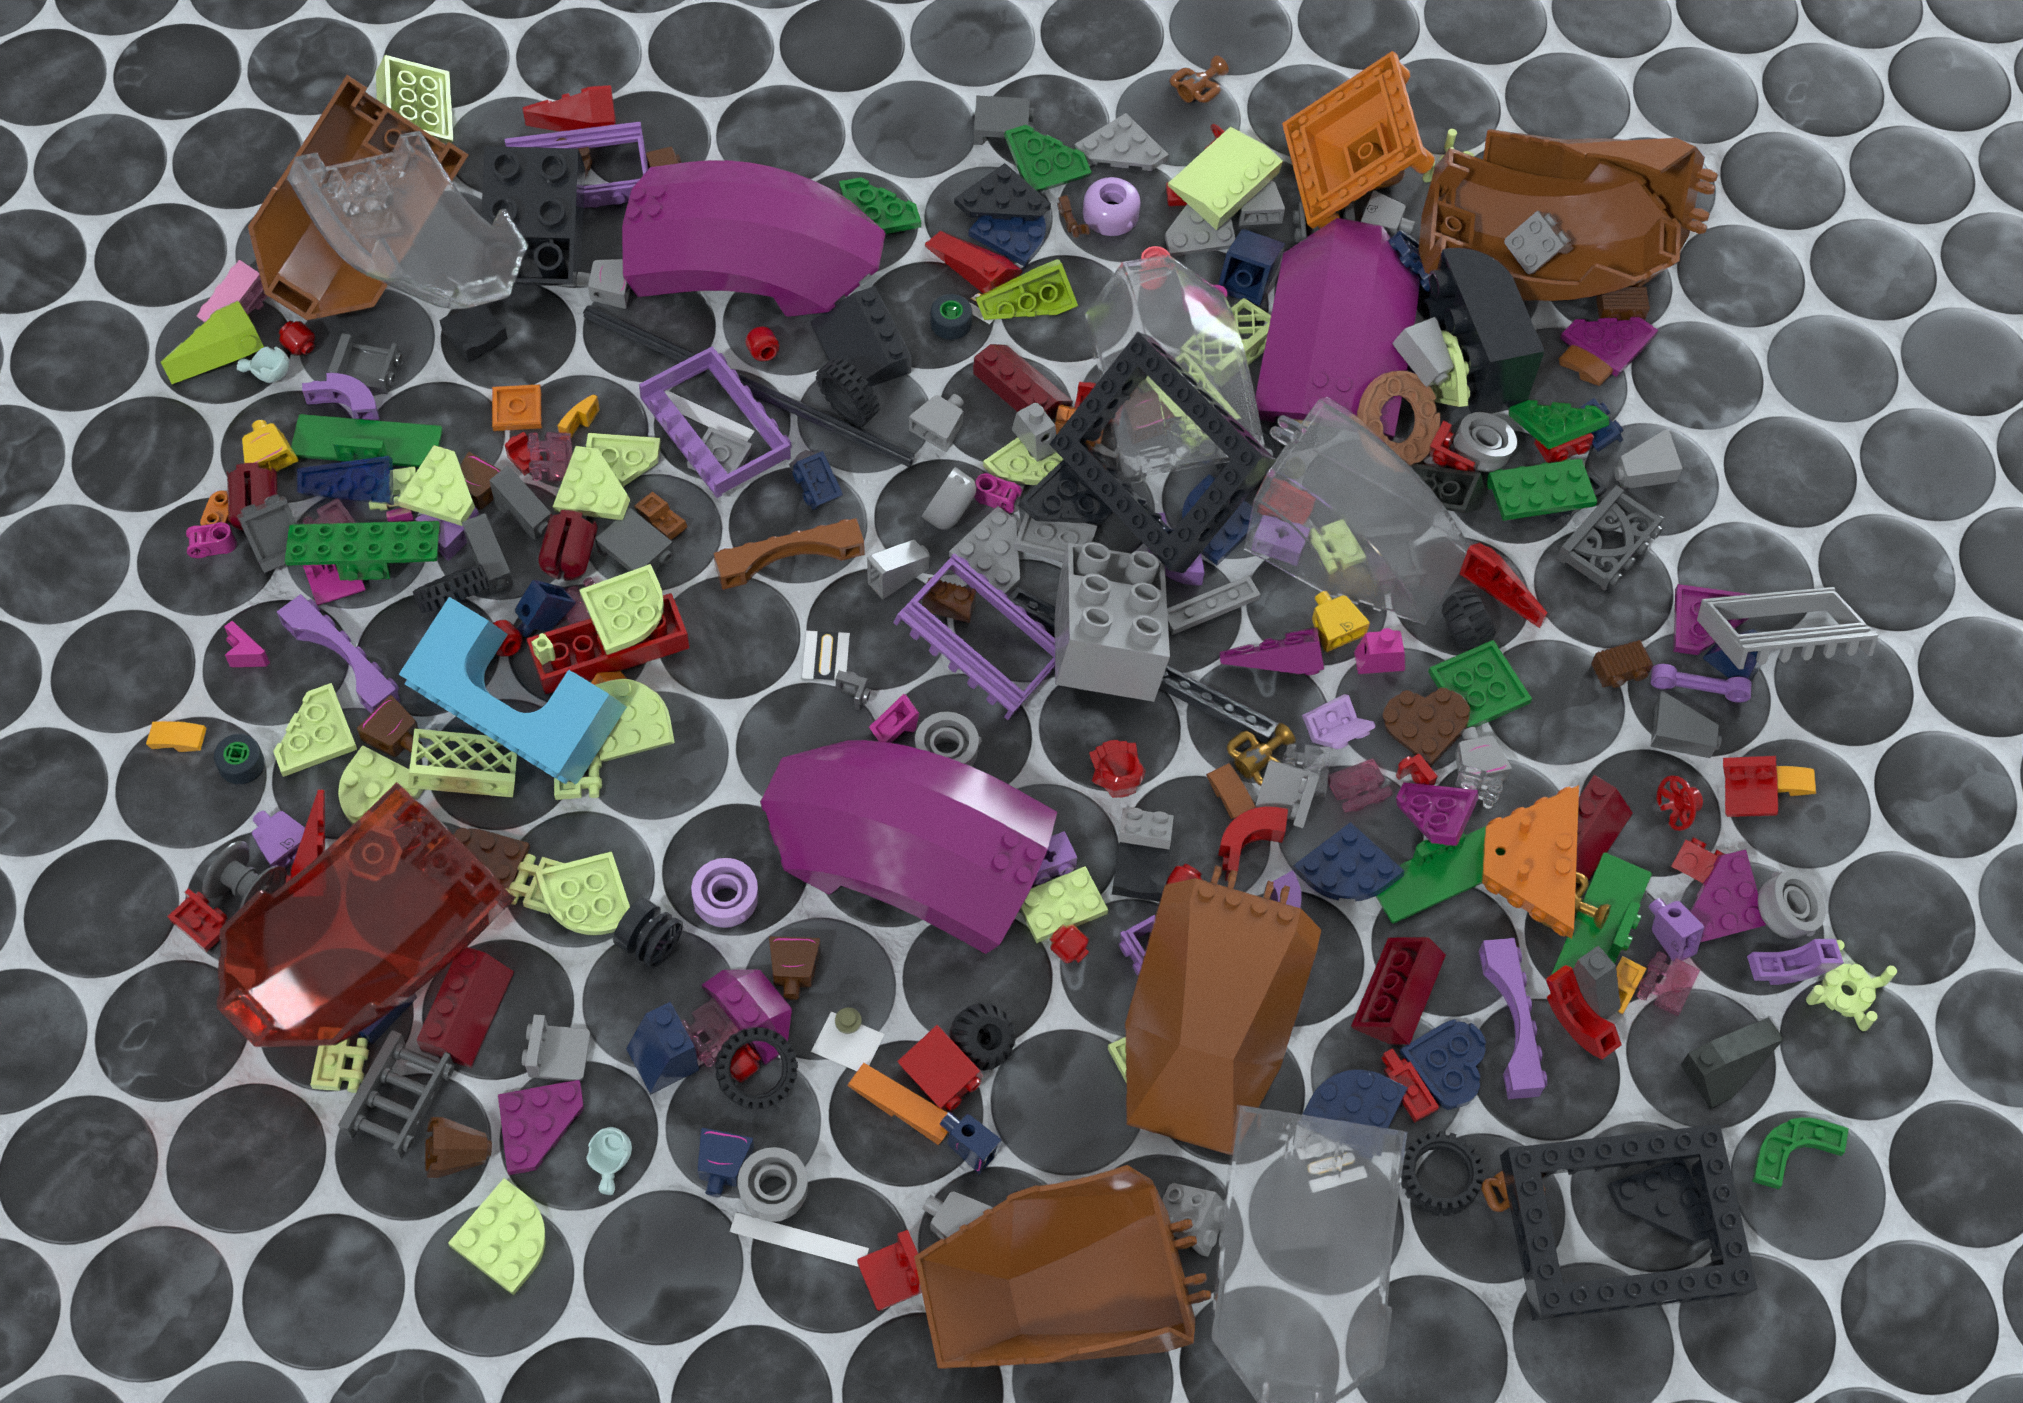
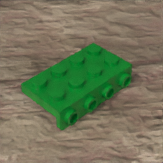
(1541, 489)

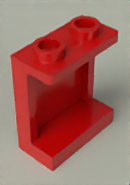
(941, 1069)

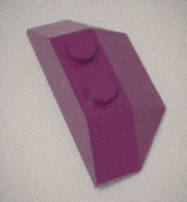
(750, 1003)

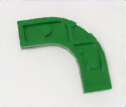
(1794, 1135)

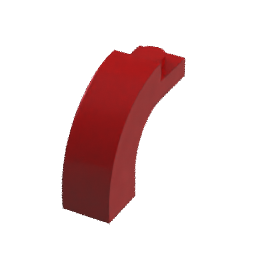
(1251, 826)
(1577, 1017)

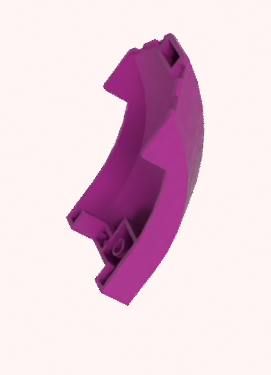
(746, 233)
(1335, 322)
(910, 833)

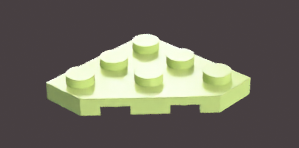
(626, 454)
(1018, 466)
(591, 487)
(439, 488)
(314, 733)

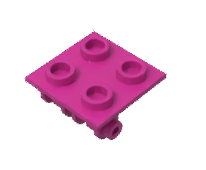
(327, 585)

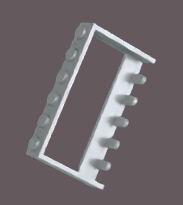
(1851, 628)

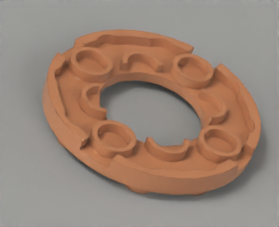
(1421, 398)

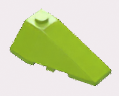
(1031, 294)
(218, 341)

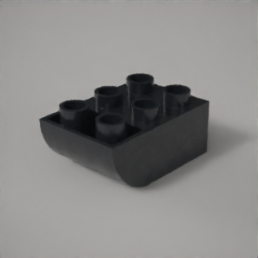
(546, 203)
(1484, 310)

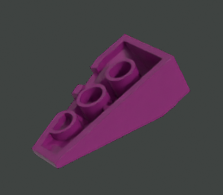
(1295, 654)

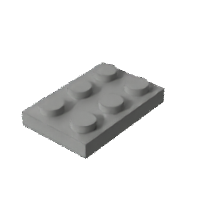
(1051, 538)

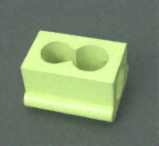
(543, 649)

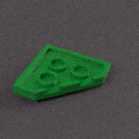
(1045, 160)
(881, 205)
(1558, 422)

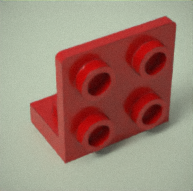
(1443, 456)
(1751, 786)
(891, 1272)

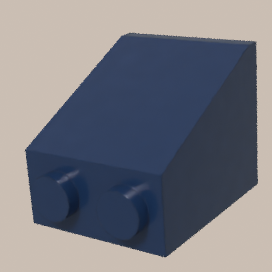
(1250, 266)
(662, 1049)

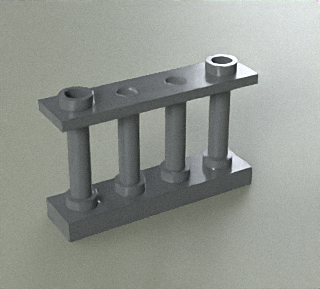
(382, 1072)

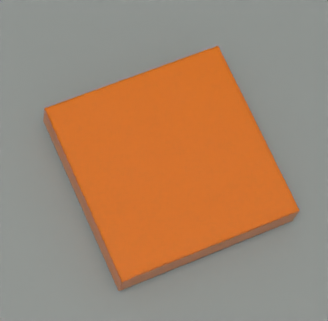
(516, 407)

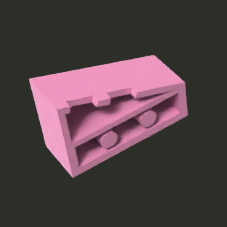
(241, 285)

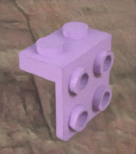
(1336, 723)

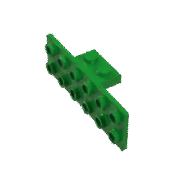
(363, 439)
(362, 549)
(1436, 875)
(1622, 888)

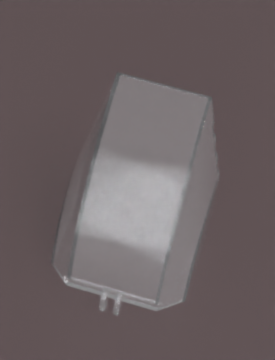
(1354, 517)

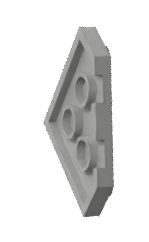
(1122, 145)
(1195, 235)
(991, 550)

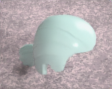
(266, 365)
(608, 1154)

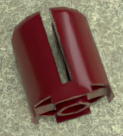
(248, 486)
(567, 545)

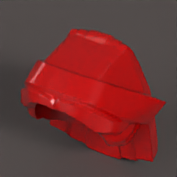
(1117, 768)

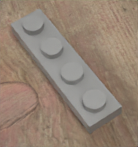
(1212, 604)

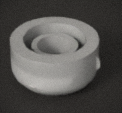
(1485, 441)
(950, 500)
(949, 728)
(1791, 904)
(767, 1164)

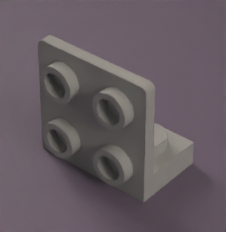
(1289, 789)

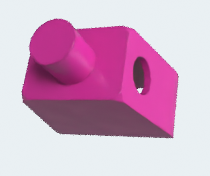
(1380, 652)

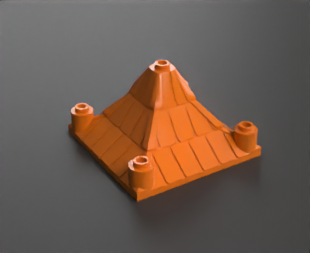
(1355, 140)

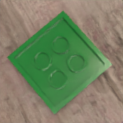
(1483, 681)

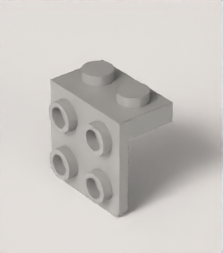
(1537, 241)
(555, 1051)
(1201, 1207)

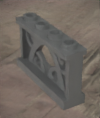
(1610, 509)

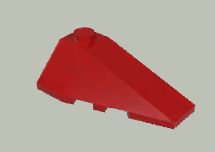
(580, 111)
(975, 264)
(1495, 577)
(313, 838)

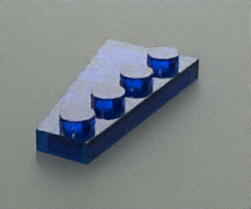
(351, 480)

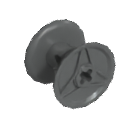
(231, 872)

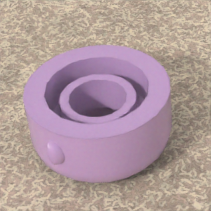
(1109, 218)
(719, 875)

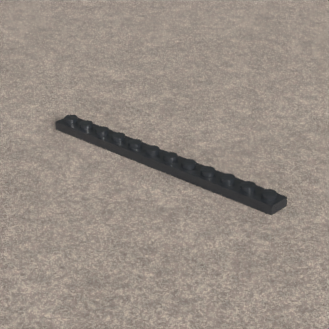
(1173, 681)

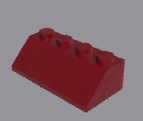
(1017, 380)
(1600, 821)
(1399, 989)
(465, 1007)

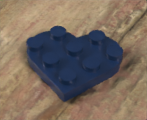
(1410, 255)
(1448, 1062)

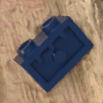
(1607, 434)
(816, 480)

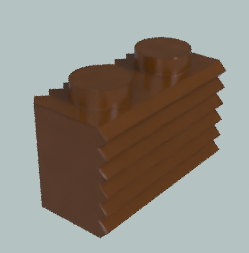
(1624, 303)
(950, 601)
(1622, 664)

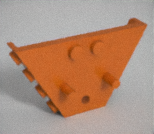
(1538, 859)

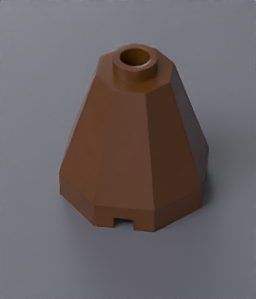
(453, 1147)

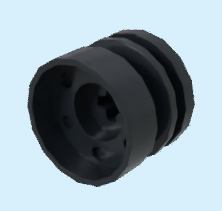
(648, 932)

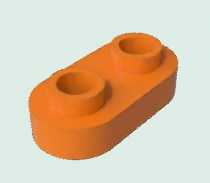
(216, 509)

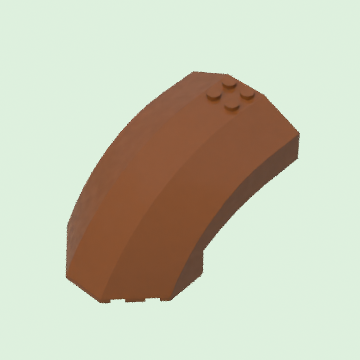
(1610, 216)
(290, 252)

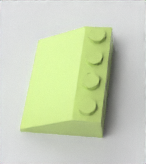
(417, 94)
(1226, 176)

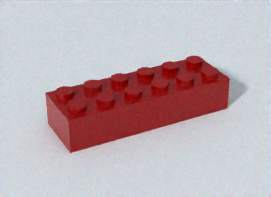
(581, 650)

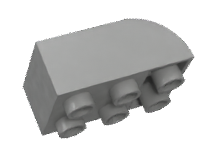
(1111, 622)

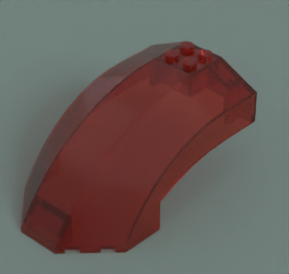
(355, 928)

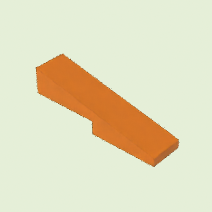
(899, 1101)

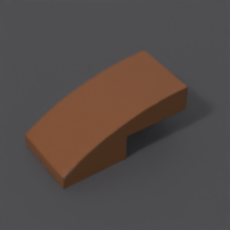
(1587, 364)
(659, 515)
(1231, 790)

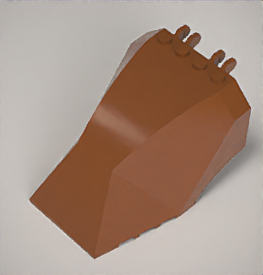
(1666, 164)
(1213, 1007)
(1062, 1277)

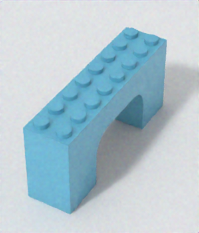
(451, 672)

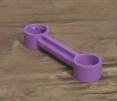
(1735, 688)

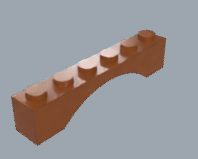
(836, 540)

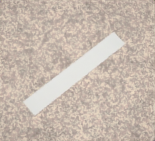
(709, 417)
(797, 1239)

